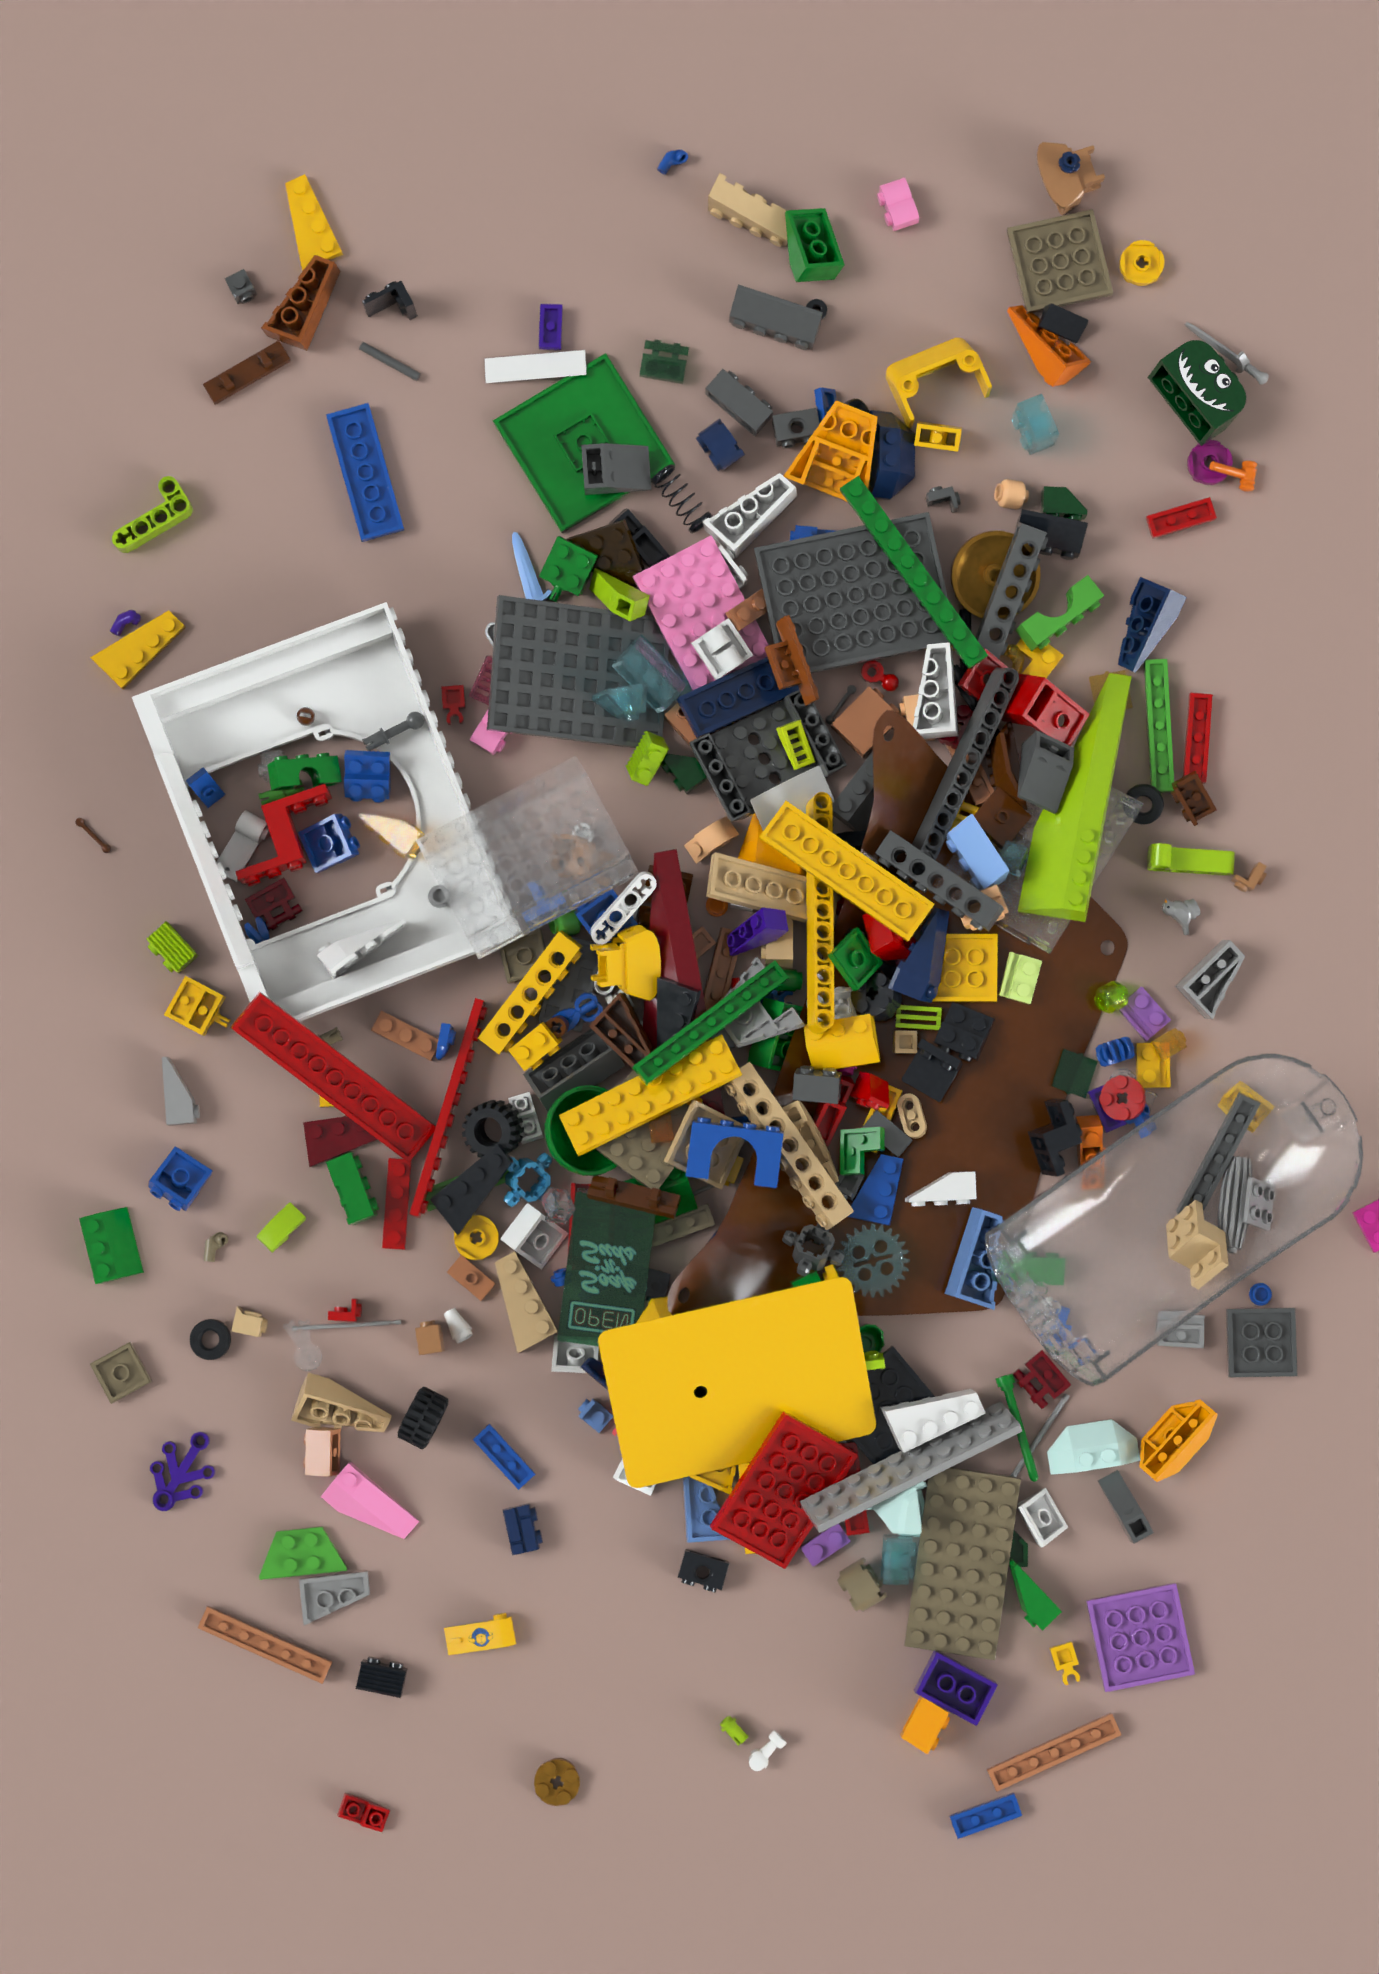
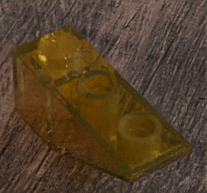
(395, 832)

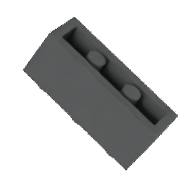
(739, 401)

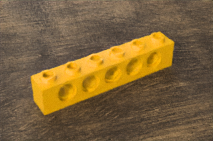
(491, 1034)

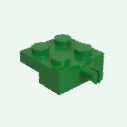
(568, 567)

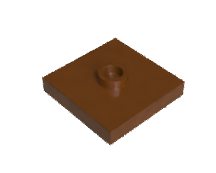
(1001, 817)

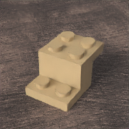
(1197, 1244)

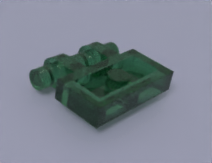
(663, 367)

